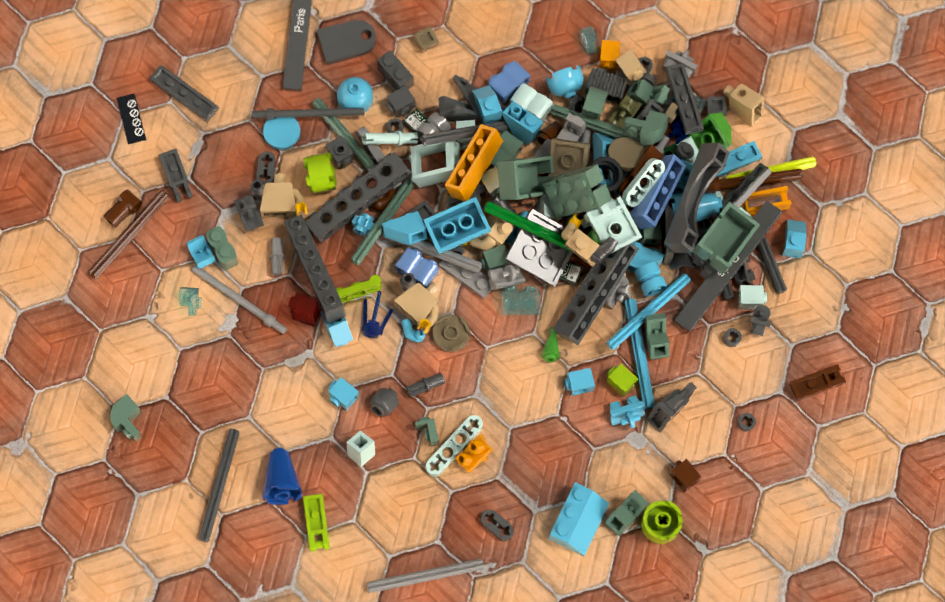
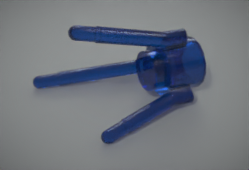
(372, 328)

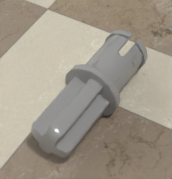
(277, 256)

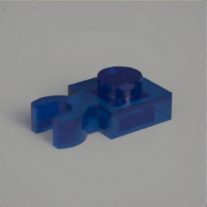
(677, 130)

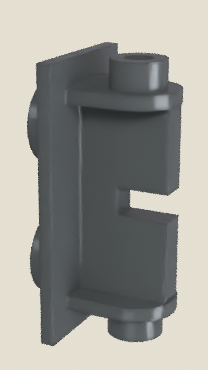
(745, 274)

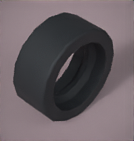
(615, 168)

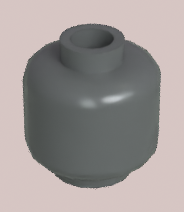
(384, 402)

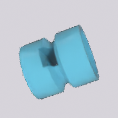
(650, 279)

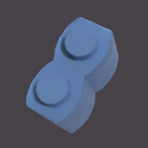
(508, 81)
(421, 268)

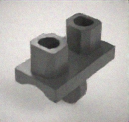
(249, 213)
(759, 321)

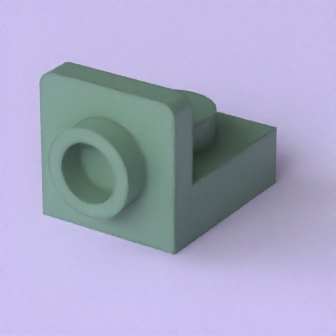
(431, 432)

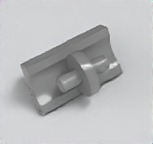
(679, 58)
(505, 277)
(619, 293)

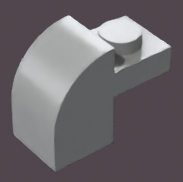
(573, 128)

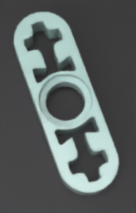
(638, 196)

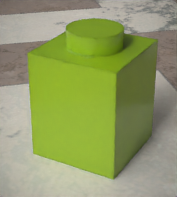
(621, 379)

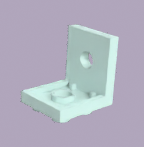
(609, 214)

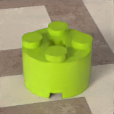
(321, 173)
(665, 532)

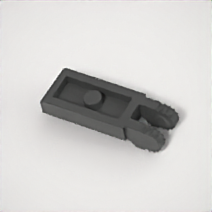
(175, 172)

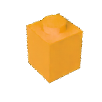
(609, 53)

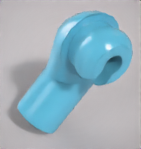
(410, 333)

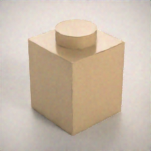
(631, 66)

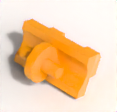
(474, 454)

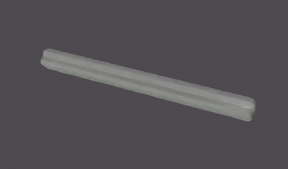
(448, 256)
(425, 575)

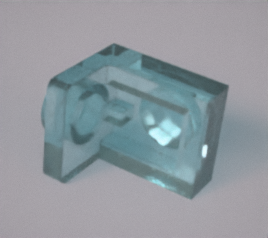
(190, 298)

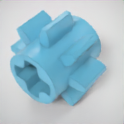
(362, 224)

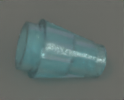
(588, 39)

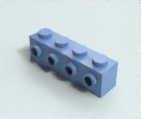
(653, 204)

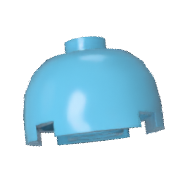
(566, 82)
(355, 93)

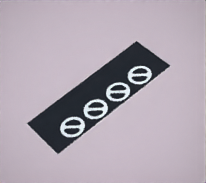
(131, 119)

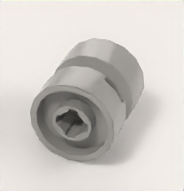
(434, 124)

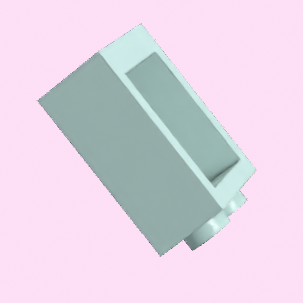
(435, 176)

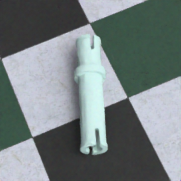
(397, 138)

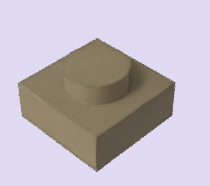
(426, 39)
(670, 111)

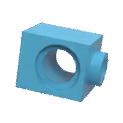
(580, 382)

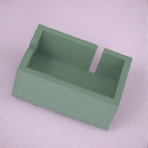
(519, 177)
(572, 191)
(726, 237)

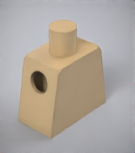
(745, 103)

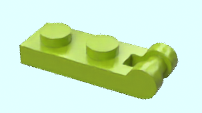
(360, 289)
(316, 521)

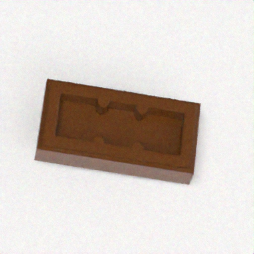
(649, 152)

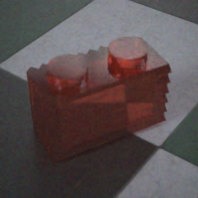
(304, 309)

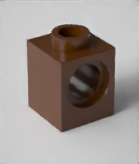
(684, 474)

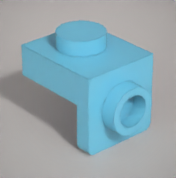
(200, 251)

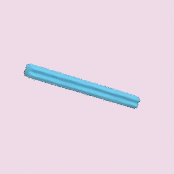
(651, 309)
(640, 357)

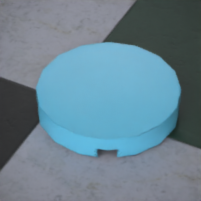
(282, 132)

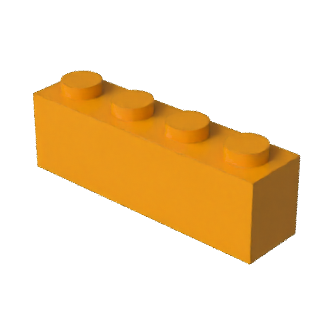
(474, 163)

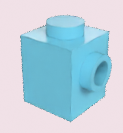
(342, 393)

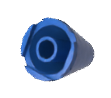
(281, 479)

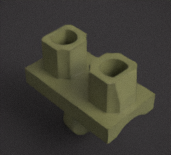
(626, 108)

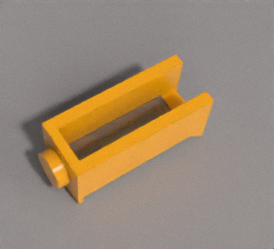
(775, 196)

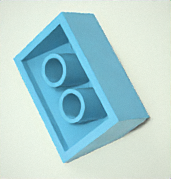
(457, 225)
(579, 519)

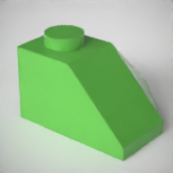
(715, 130)

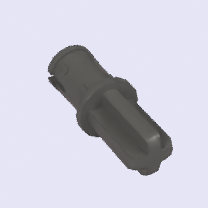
(425, 384)

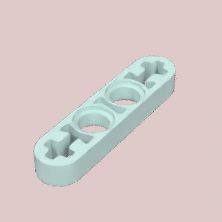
(452, 444)

